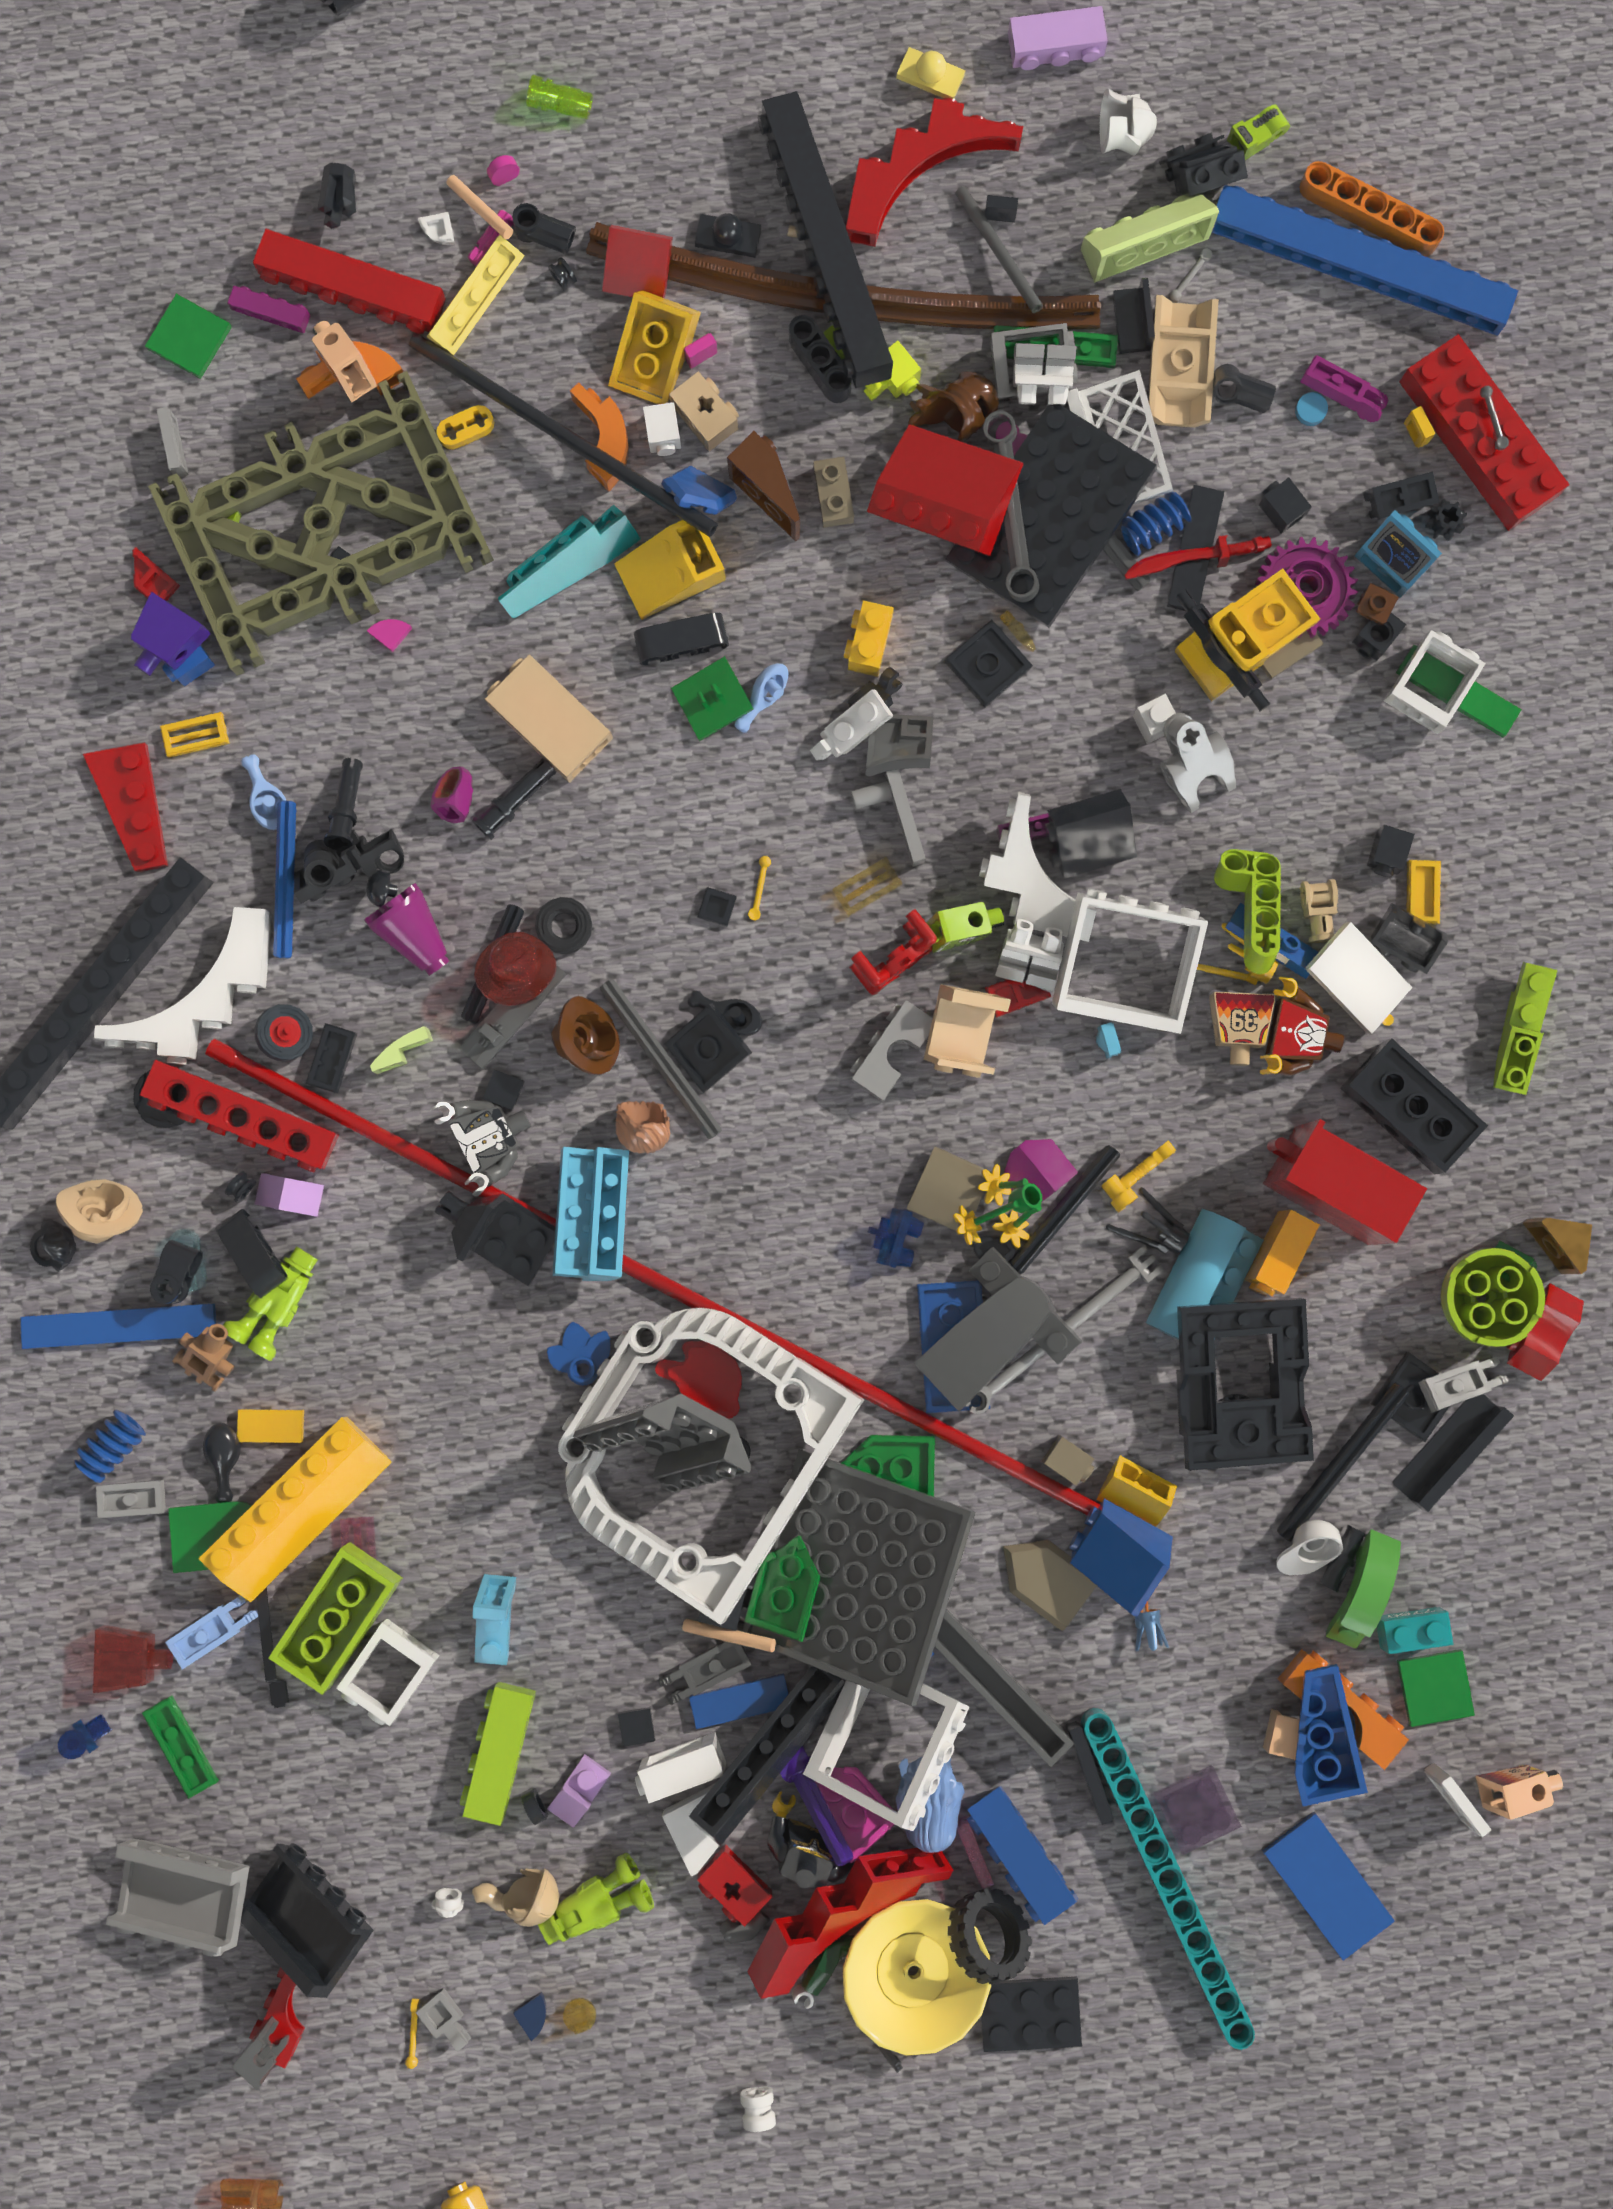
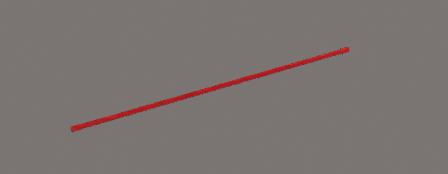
(234, 1059)

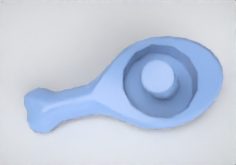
(771, 680)
(263, 795)

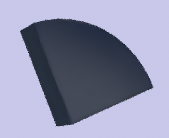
(532, 2015)

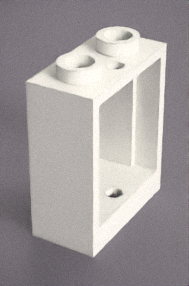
(1418, 707)
(406, 1645)
(680, 1768)

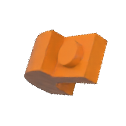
(381, 365)
(611, 427)

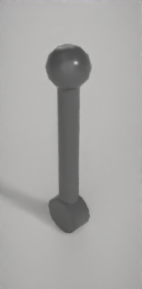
(1502, 441)

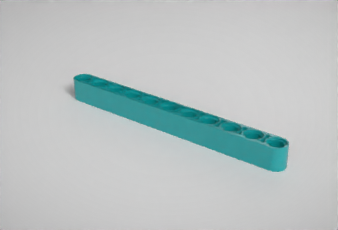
(1171, 1892)

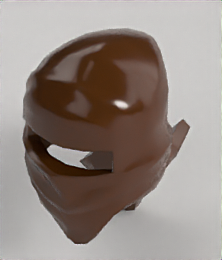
(960, 404)

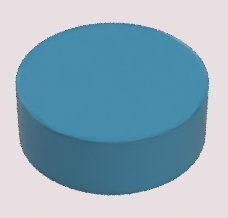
(1311, 409)

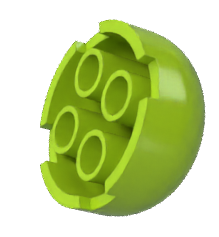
(1509, 1307)

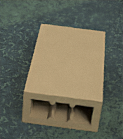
(548, 717)

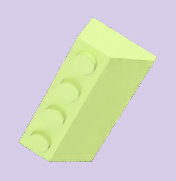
(1148, 236)

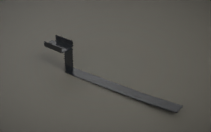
(278, 1688)

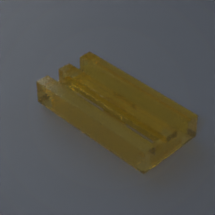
(890, 873)

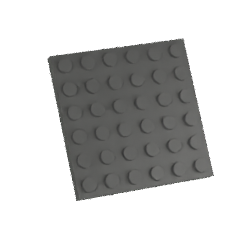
(883, 1574)

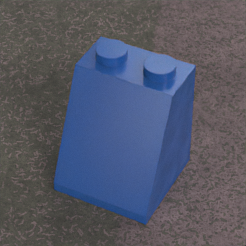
(1122, 1555)

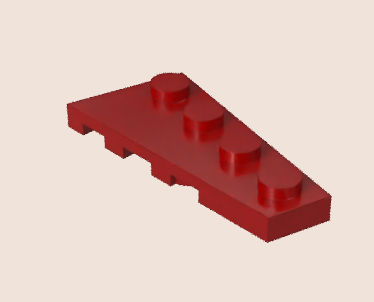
(130, 797)

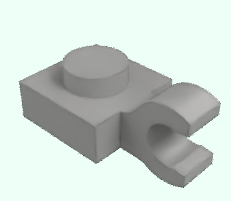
(441, 2016)

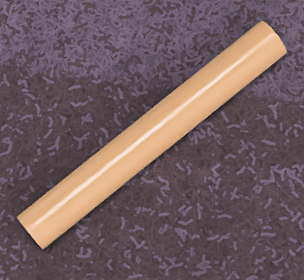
(479, 207)
(729, 1635)

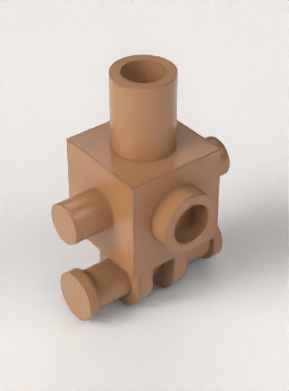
(206, 1355)

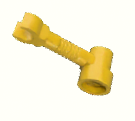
(1120, 1189)

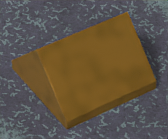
(1563, 1242)

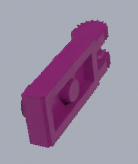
(1345, 389)

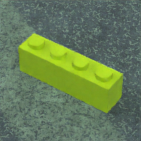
(498, 1753)

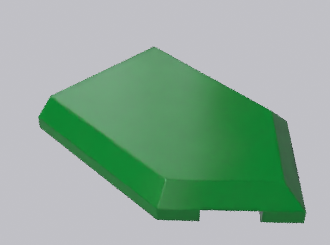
(898, 1459)
(784, 1591)

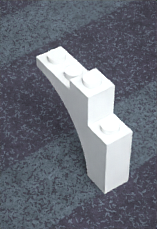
(1021, 873)

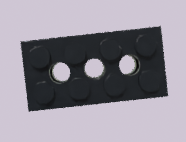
(1434, 1103)

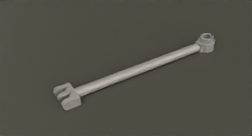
(1138, 1269)

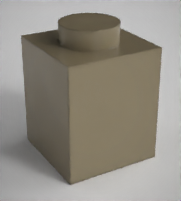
(1069, 1461)

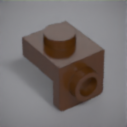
(1376, 603)

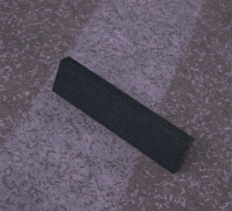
(1200, 533)

